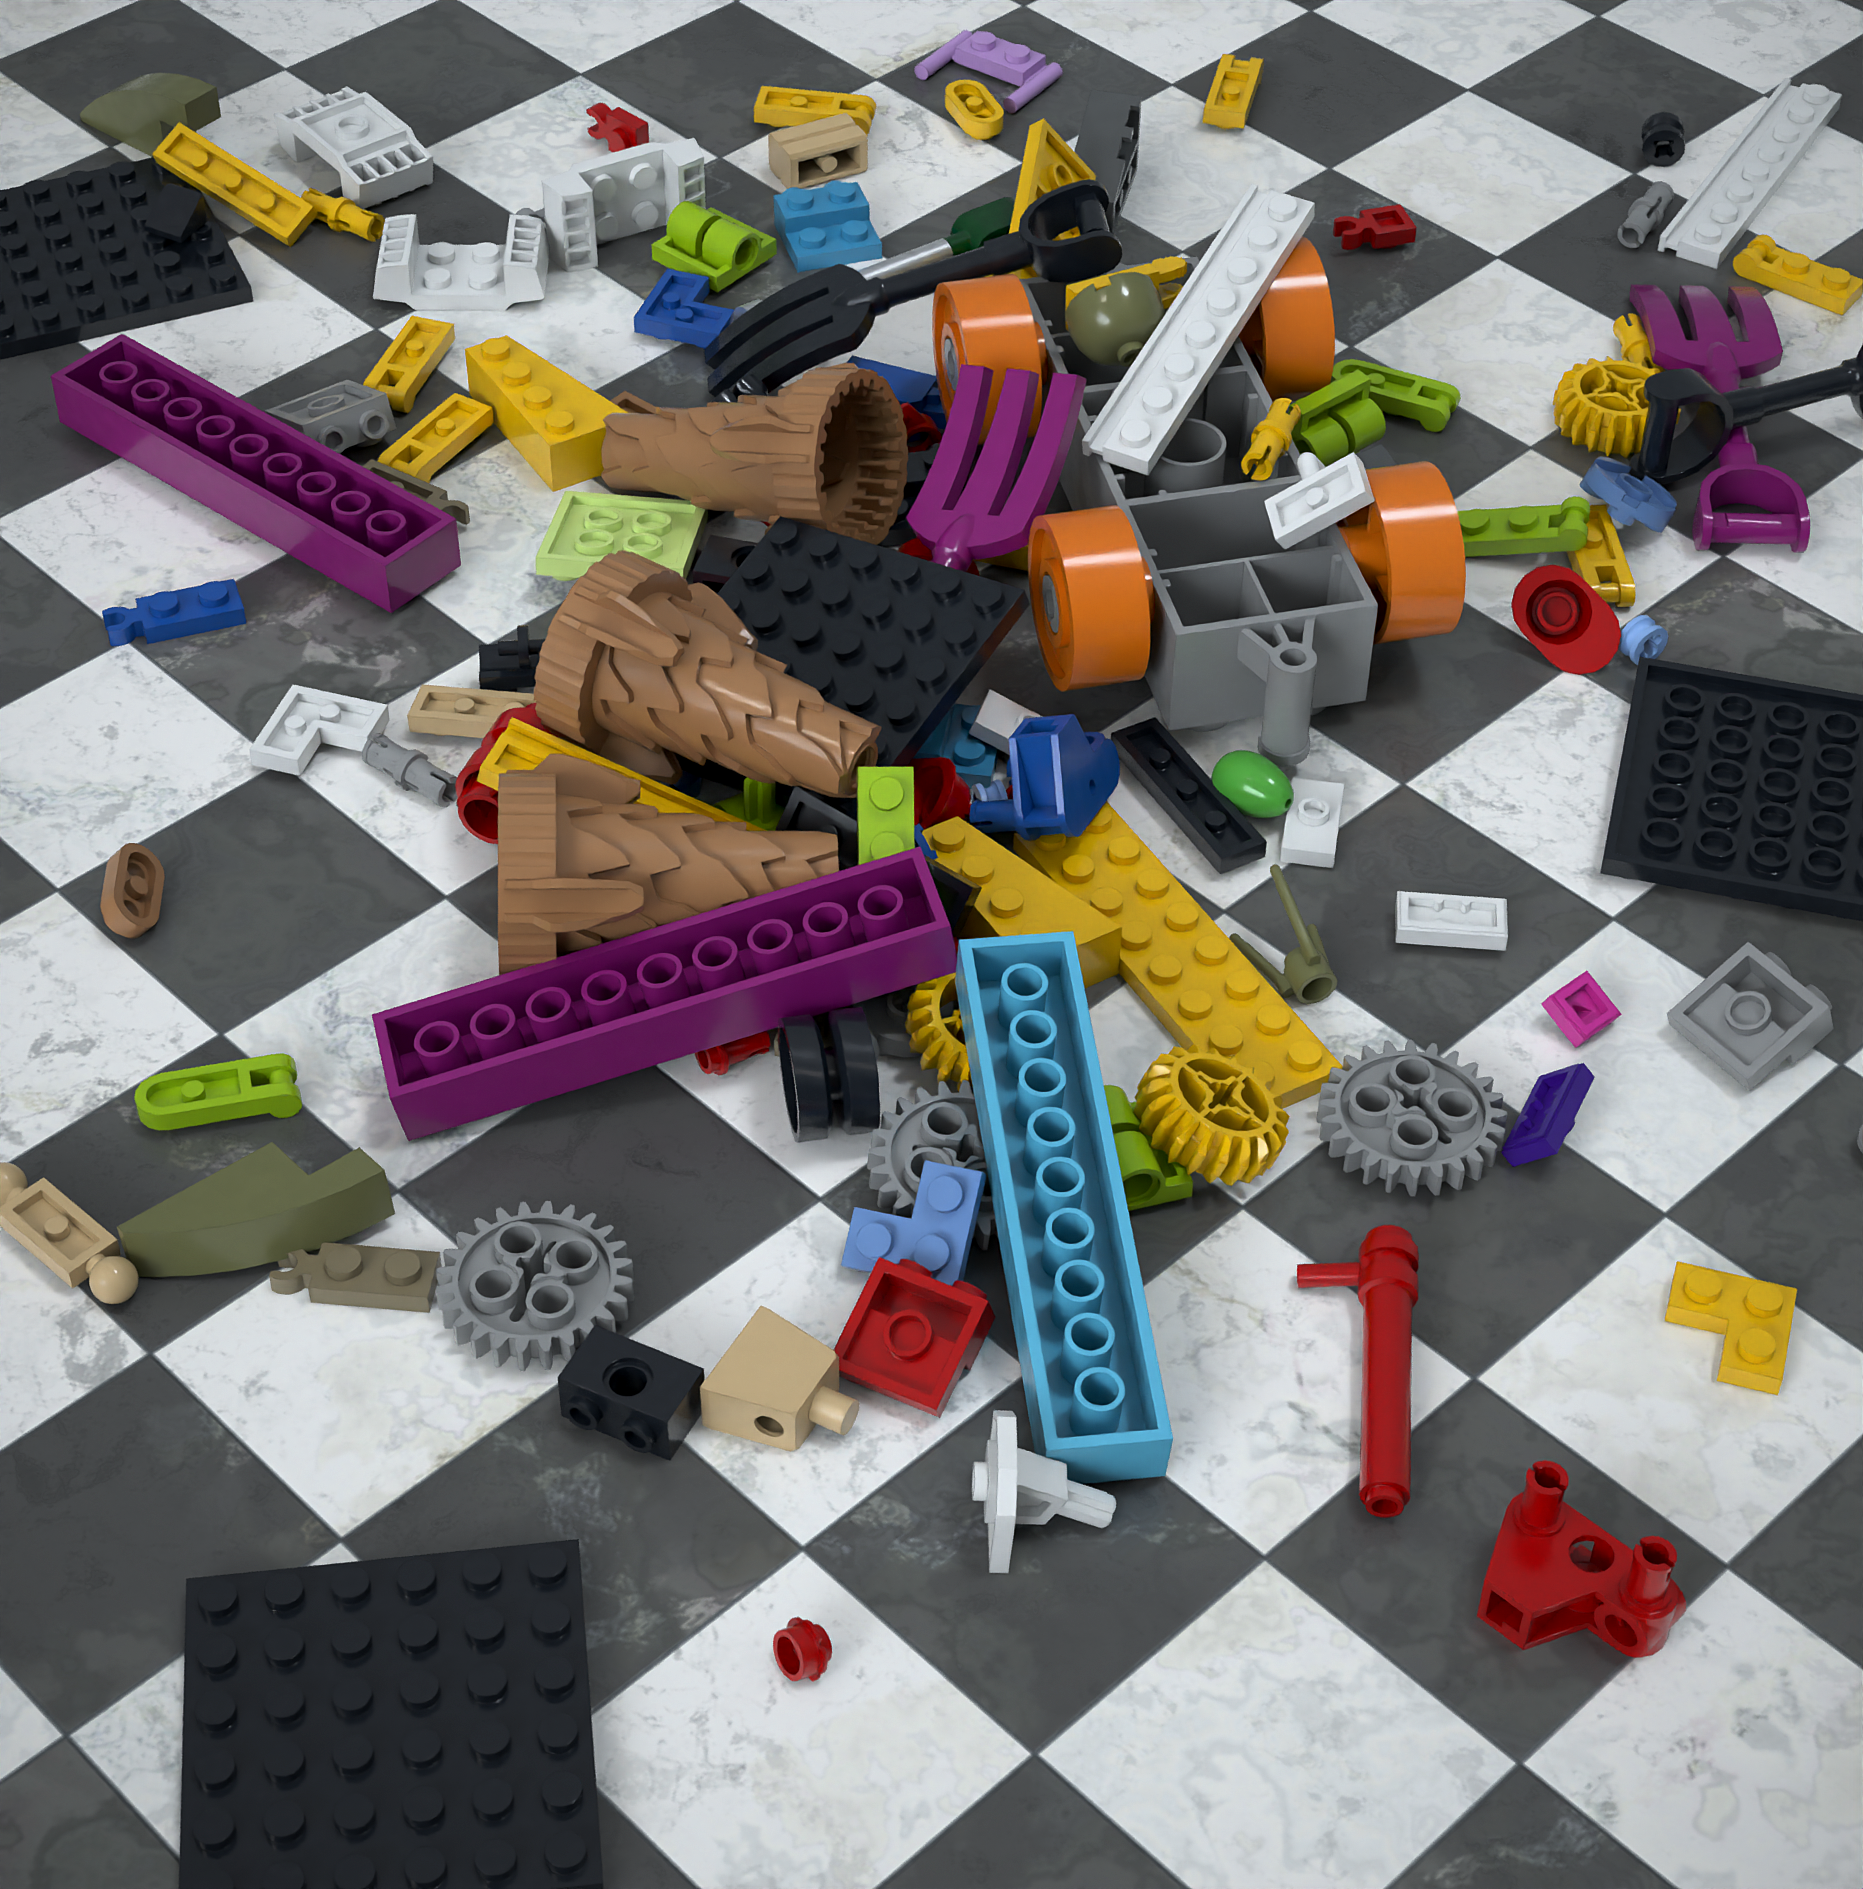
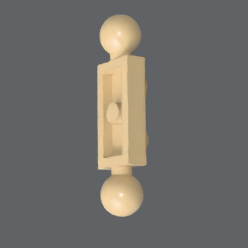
(64, 1236)

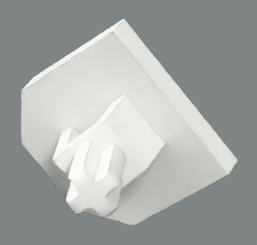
(1027, 1490)

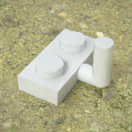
(1319, 498)

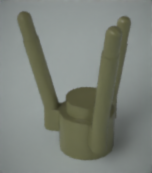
(1307, 966)

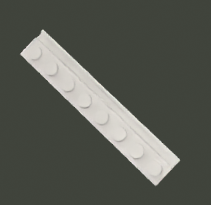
(1750, 173)
(1198, 330)

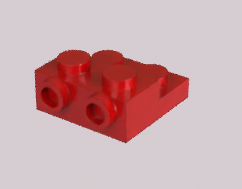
(913, 1334)

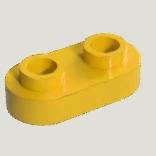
(974, 109)

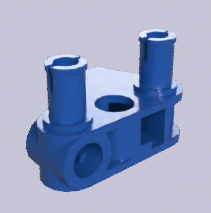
(1056, 780)

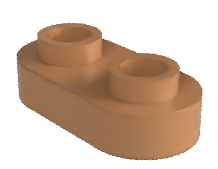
(132, 891)

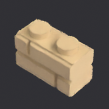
(818, 151)

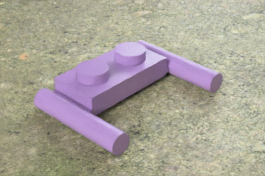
(998, 59)

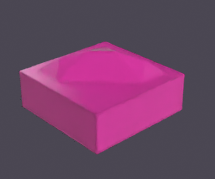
(1581, 1009)

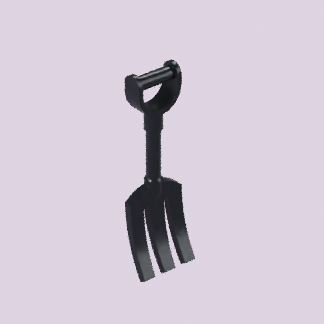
(838, 306)
(1719, 413)

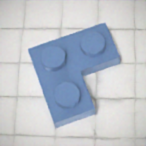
(936, 1234)

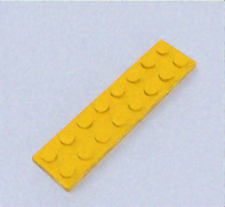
(1181, 957)

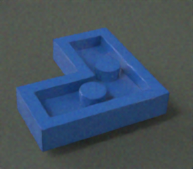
(677, 311)

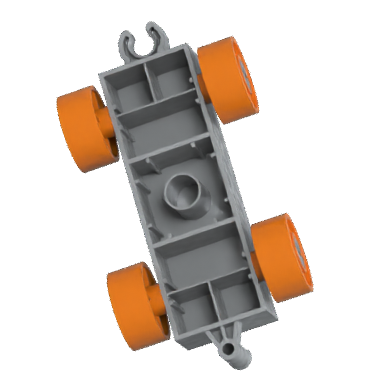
(1182, 563)

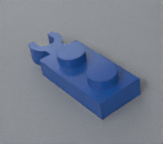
(176, 614)

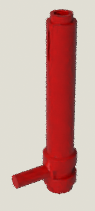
(1388, 1293)

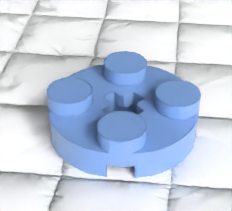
(1629, 496)

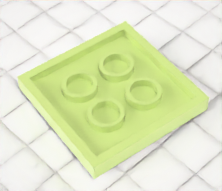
(601, 524)

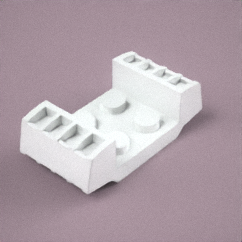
(361, 141)
(618, 197)
(462, 275)

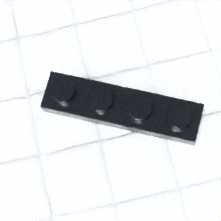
(1188, 795)
(813, 812)

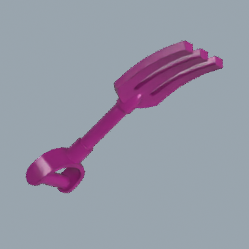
(1724, 364)
(978, 522)

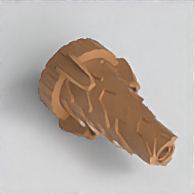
(815, 453)
(668, 668)
(597, 868)

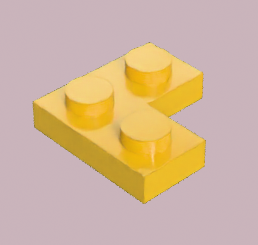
(1747, 1311)

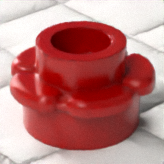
(802, 1650)

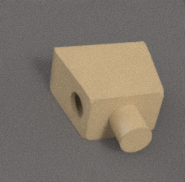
(776, 1386)

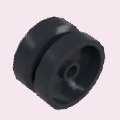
(838, 1073)

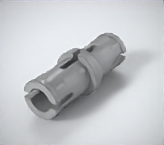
(1645, 214)
(410, 769)

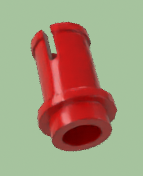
(721, 1057)

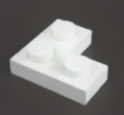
(311, 718)

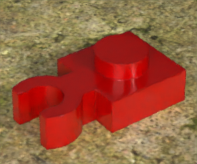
(618, 127)
(1380, 226)

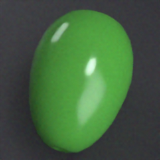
(1253, 784)

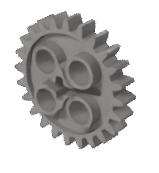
(1411, 1117)
(914, 1136)
(492, 1272)

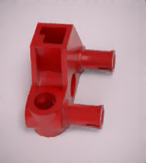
(1549, 1589)

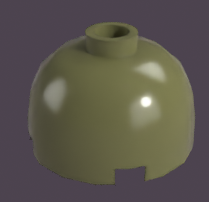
(1116, 320)

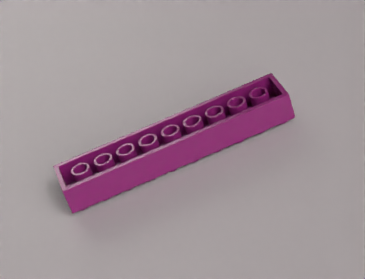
(258, 472)
(663, 993)

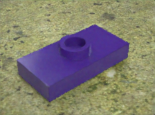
(1548, 1114)

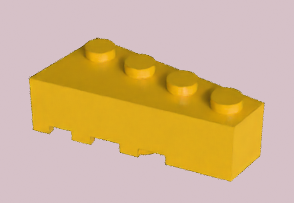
(541, 410)
(1022, 899)

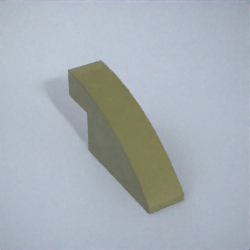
(150, 108)
(256, 1214)

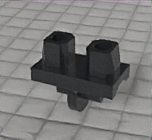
(510, 662)

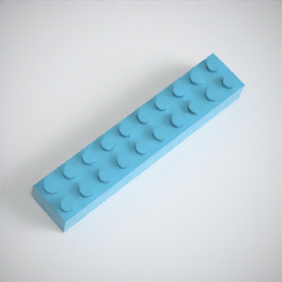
(1061, 1210)

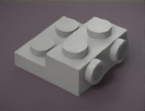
(339, 415)
(1752, 1016)

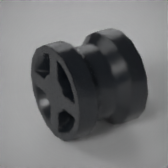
(1660, 128)

